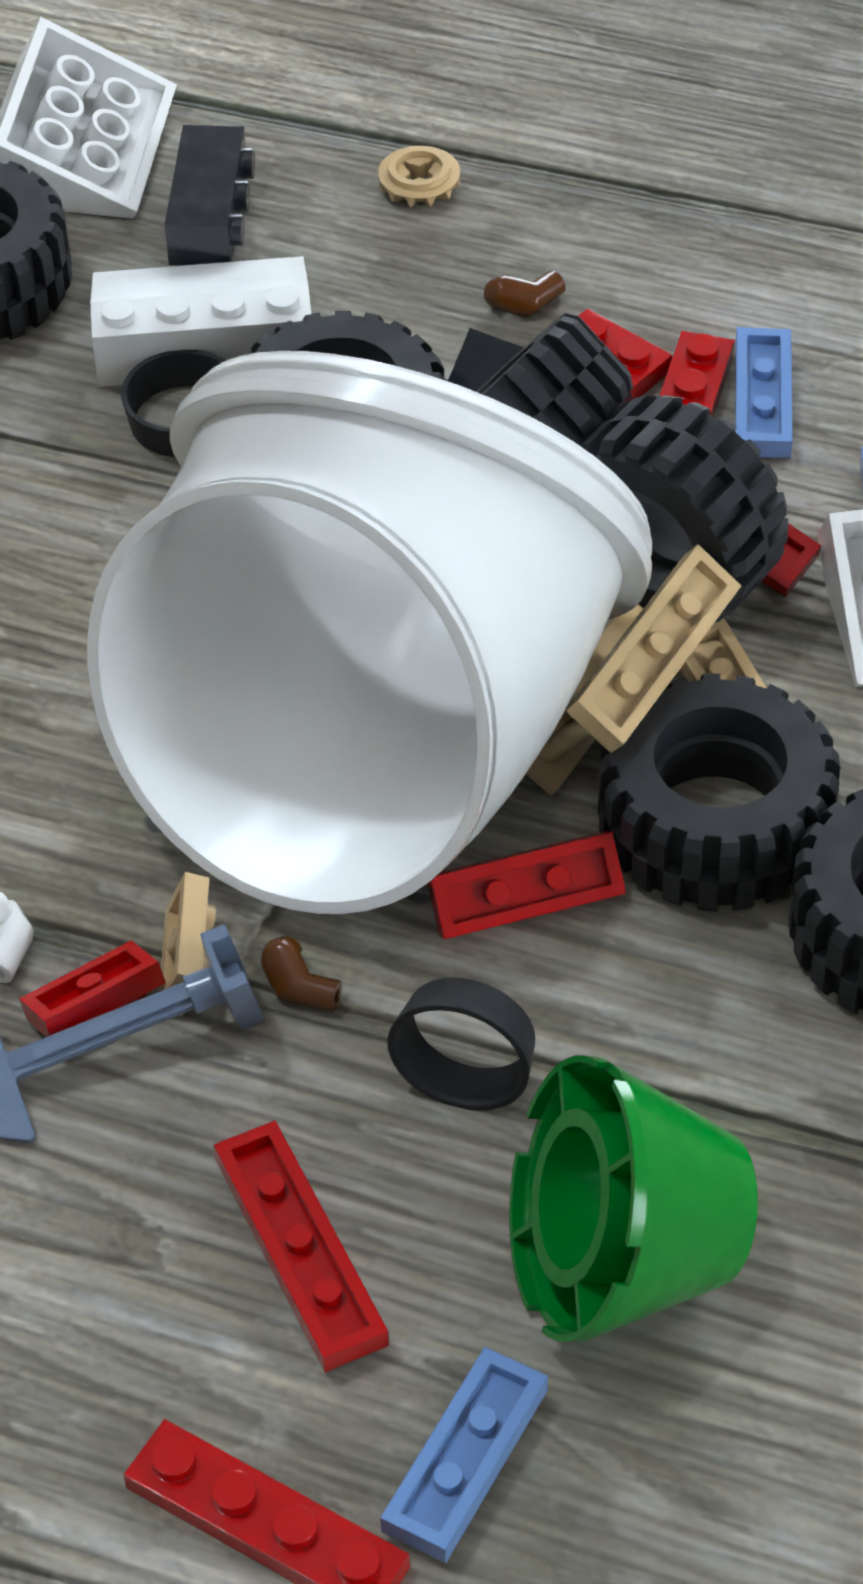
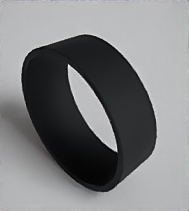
(157, 374)
(447, 1079)

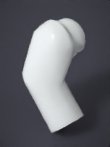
(15, 937)

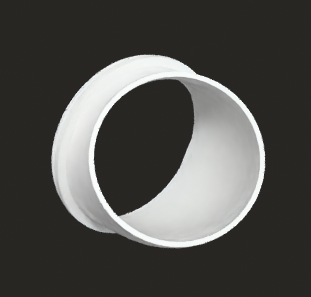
(352, 622)

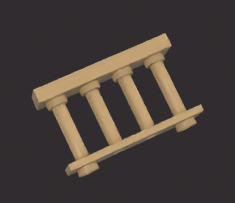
(635, 664)

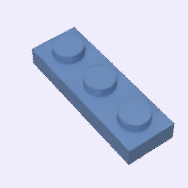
(764, 389)
(464, 1454)

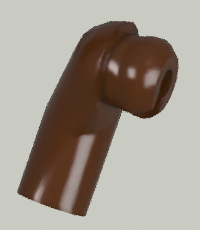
(522, 296)
(291, 978)

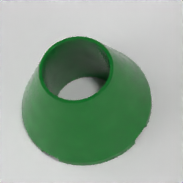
(623, 1202)

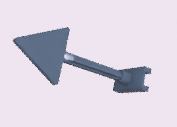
(217, 984)

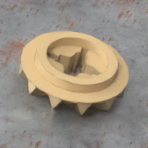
(419, 162)

